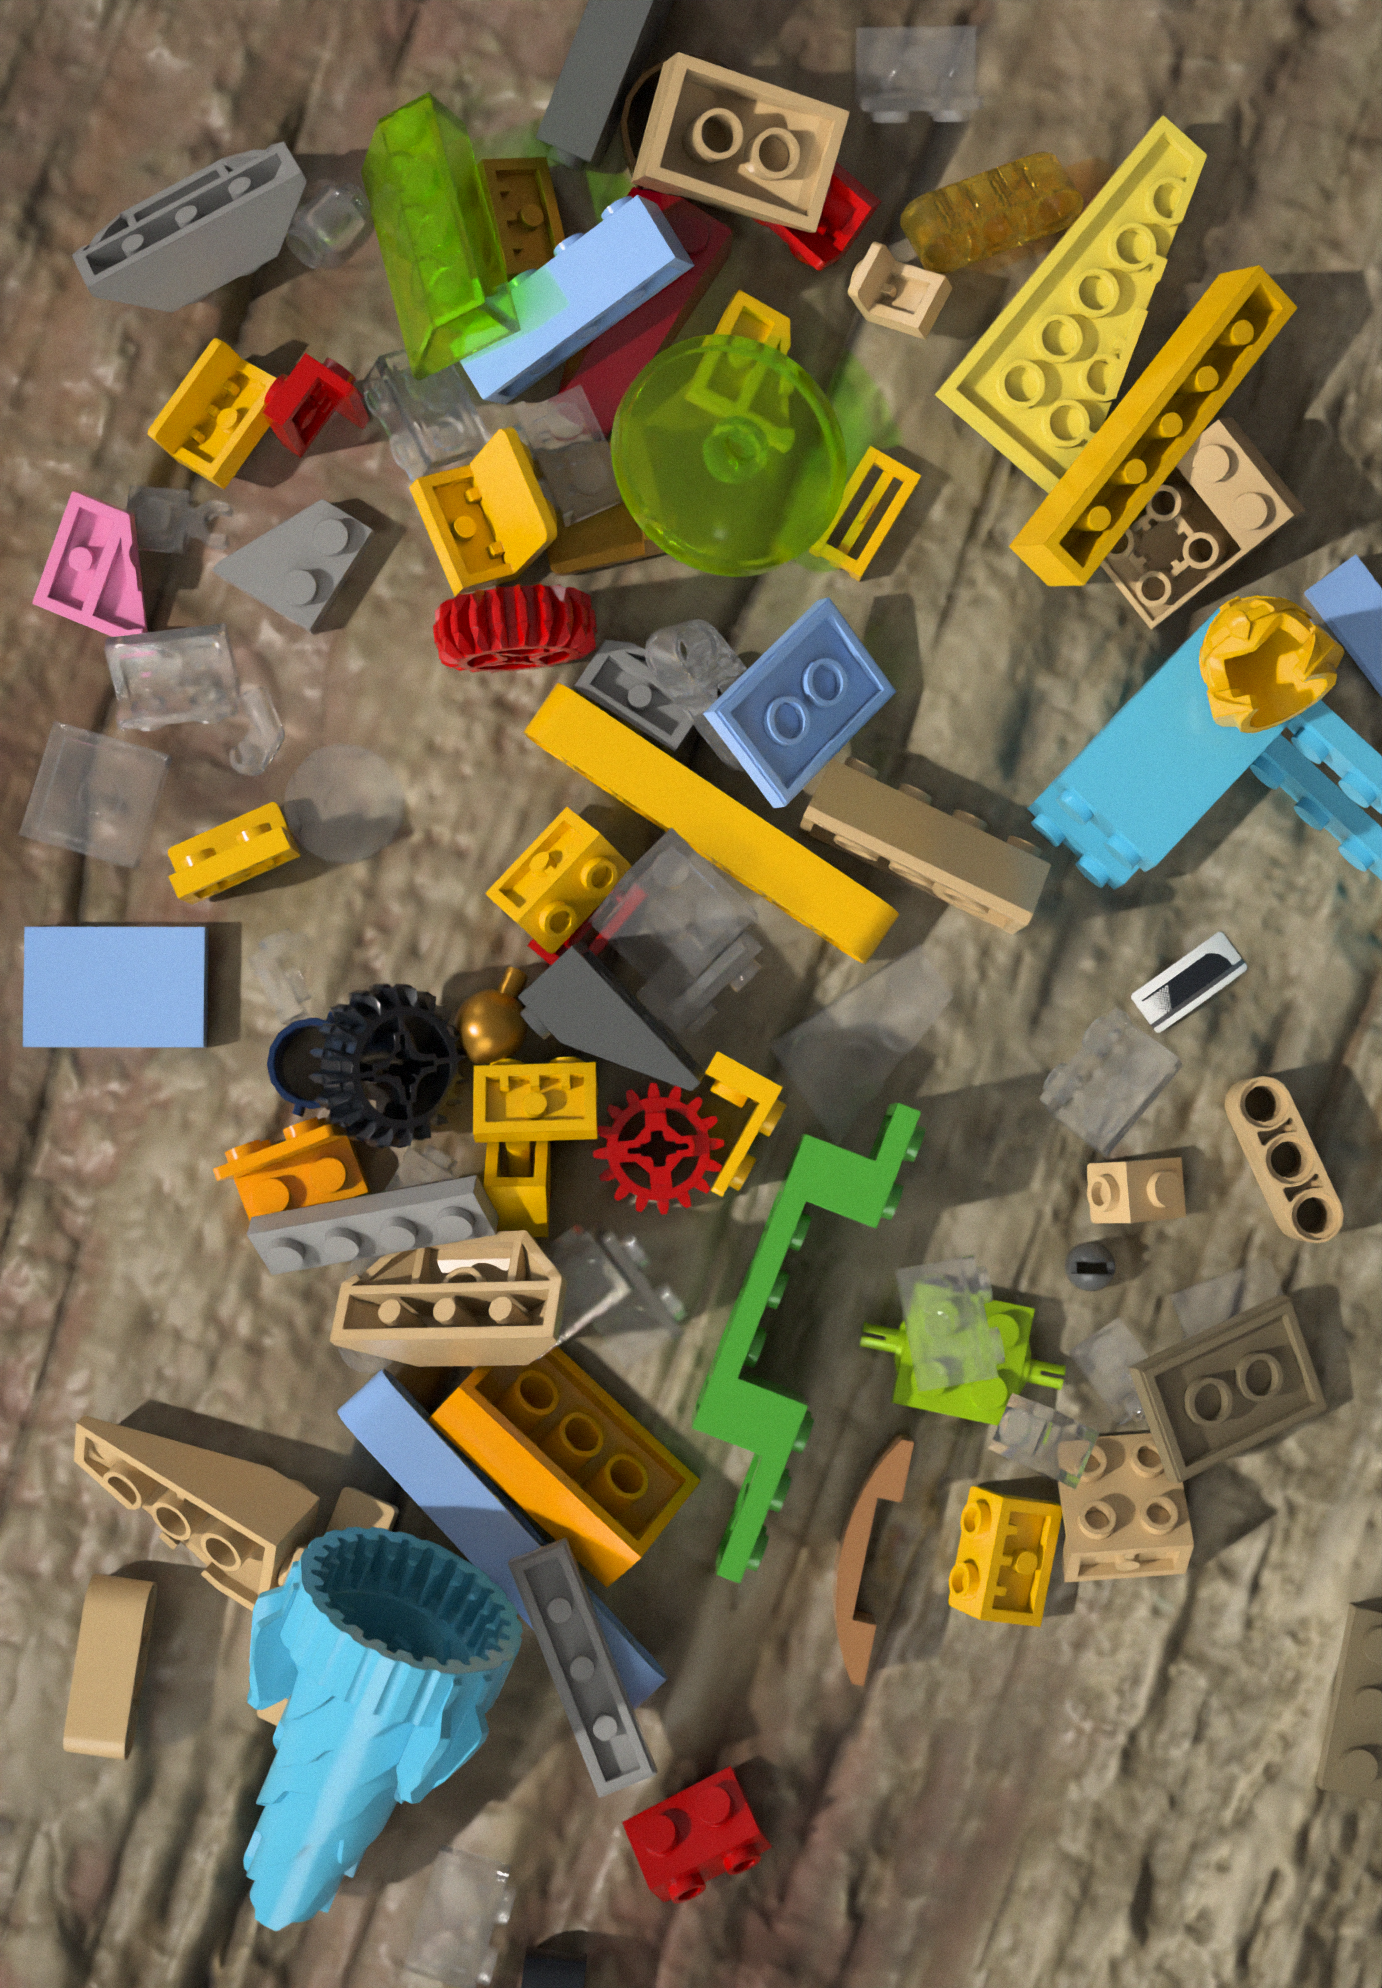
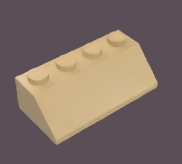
(926, 846)

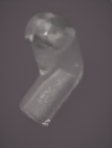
(264, 736)

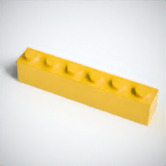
(1153, 427)

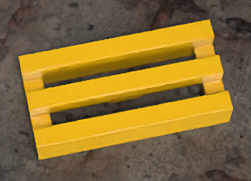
(839, 557)

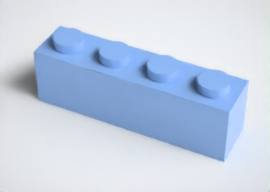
(580, 295)

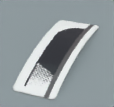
(1189, 982)

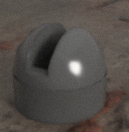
(1089, 1253)

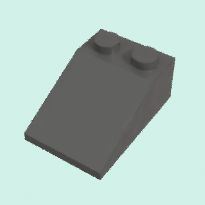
(598, 1014)

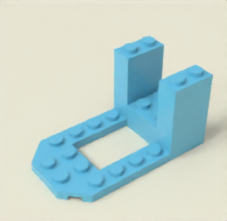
(1169, 763)

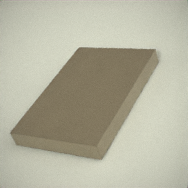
(1228, 1388)

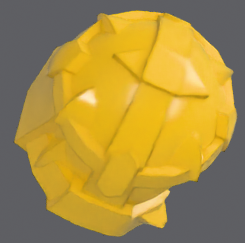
(1265, 663)

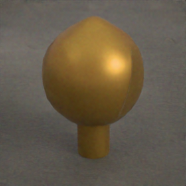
(492, 1020)

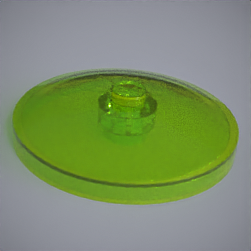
(728, 455)

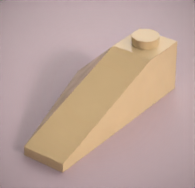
(221, 1507)

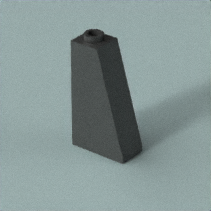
(597, 76)

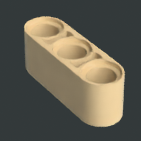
(1307, 1177)
(110, 1666)

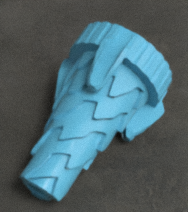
(387, 1690)

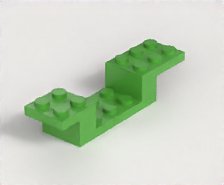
(752, 1408)

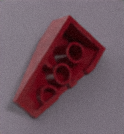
(622, 351)

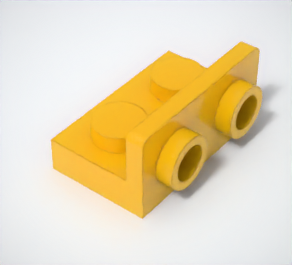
(231, 853)
(559, 880)
(535, 1101)
(1004, 1557)

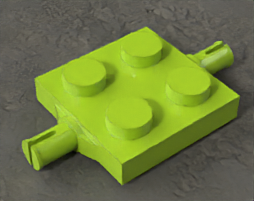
(978, 1400)

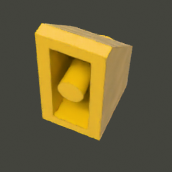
(520, 1185)

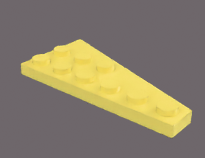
(1066, 338)

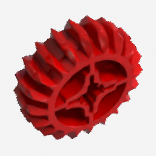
(515, 628)

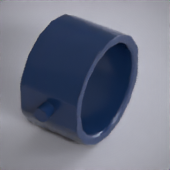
(276, 1057)

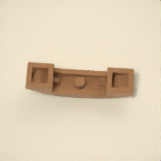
(883, 1480)

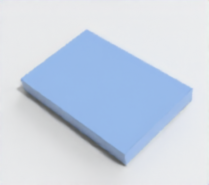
(800, 702)
(115, 987)

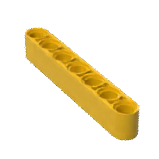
(711, 823)

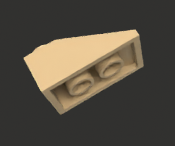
(739, 144)

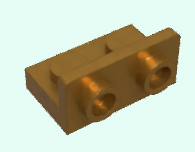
(522, 211)

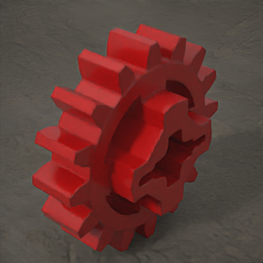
(660, 1176)

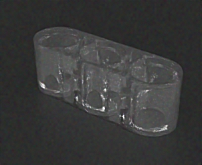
(695, 680)

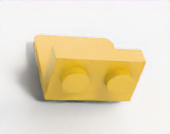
(487, 515)

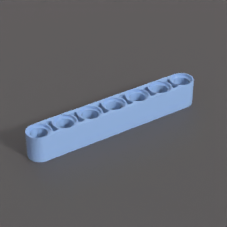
(471, 1508)

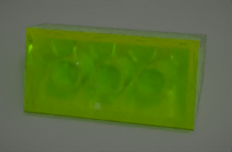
(436, 236)

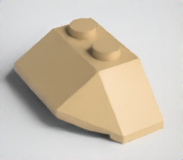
(455, 1304)

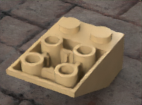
(1200, 523)

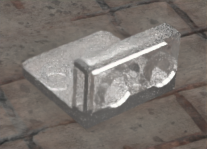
(916, 71)
(647, 1313)

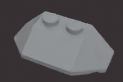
(196, 232)

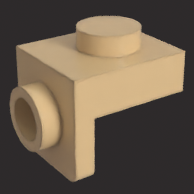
(897, 292)
(1136, 1190)

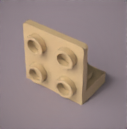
(1124, 1515)

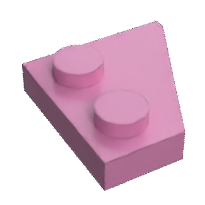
(95, 569)

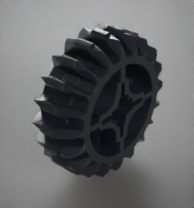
(366, 1039)

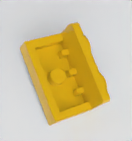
(215, 414)

